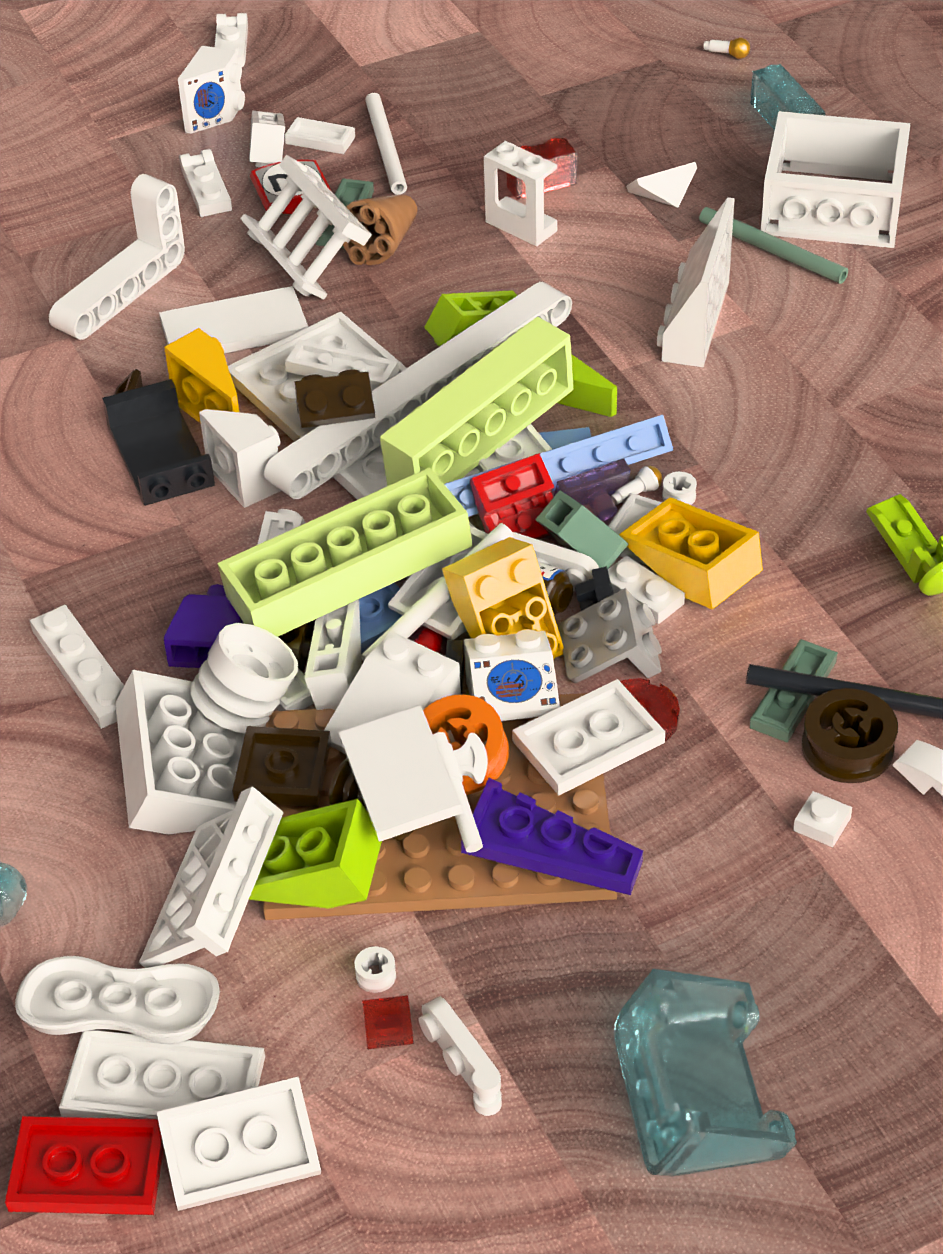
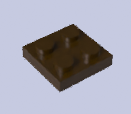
(283, 764)

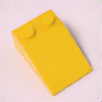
(200, 374)
(696, 550)

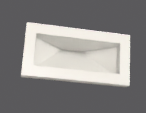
(665, 186)

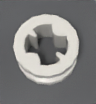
(682, 481)
(375, 982)

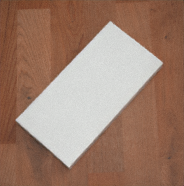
(241, 320)
(138, 1077)

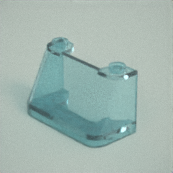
(692, 1076)

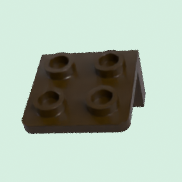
(334, 398)

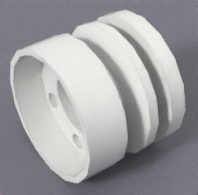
(243, 677)

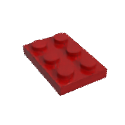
(86, 1166)

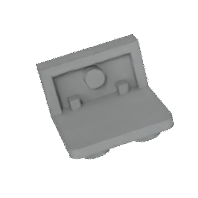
(609, 633)

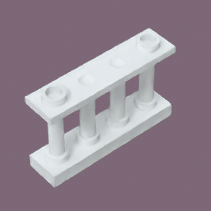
(330, 212)

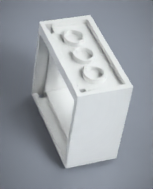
(833, 206)

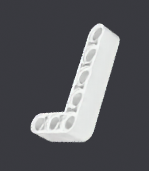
(131, 271)

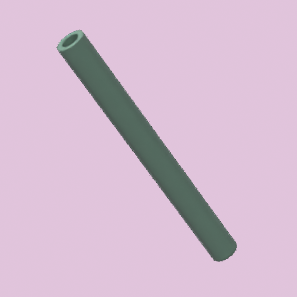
(782, 248)

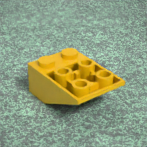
(502, 592)

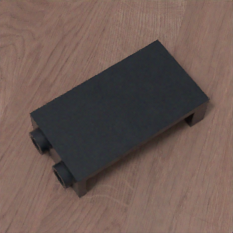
(157, 443)

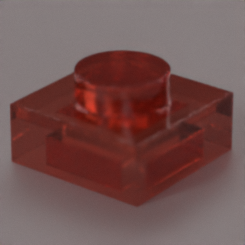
(388, 1022)

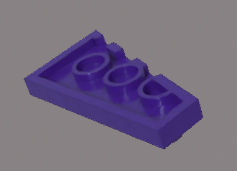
(550, 843)

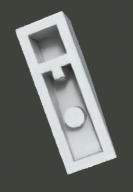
(266, 138)
(334, 656)

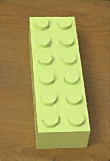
(482, 406)
(346, 554)

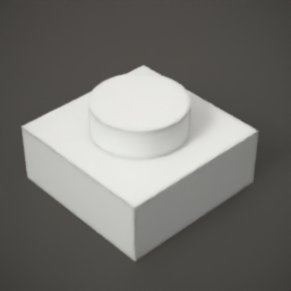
(822, 819)

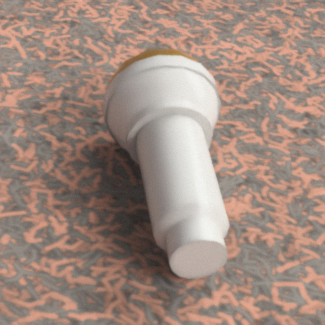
(647, 479)

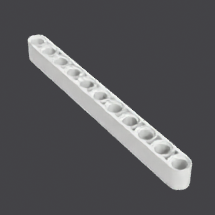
(337, 446)

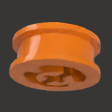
(471, 715)

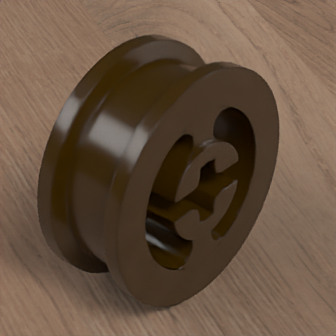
(854, 721)

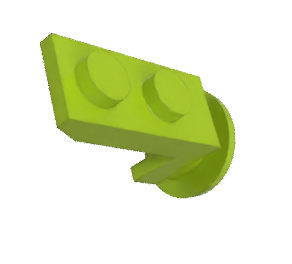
(910, 542)

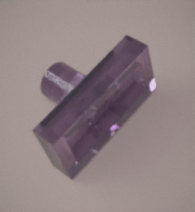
(596, 487)

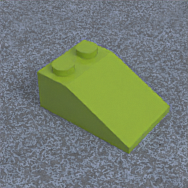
(320, 858)

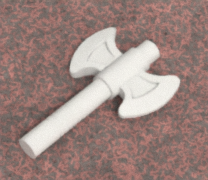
(468, 761)

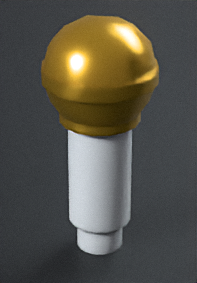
(737, 48)

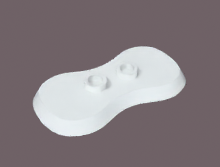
(83, 995)

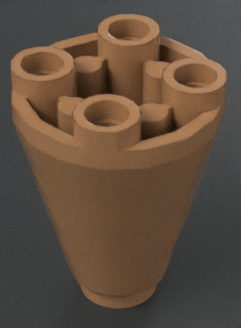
(388, 222)

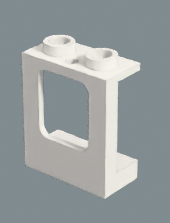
(509, 215)

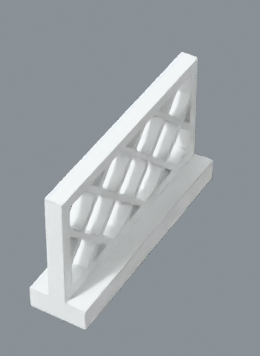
(214, 881)

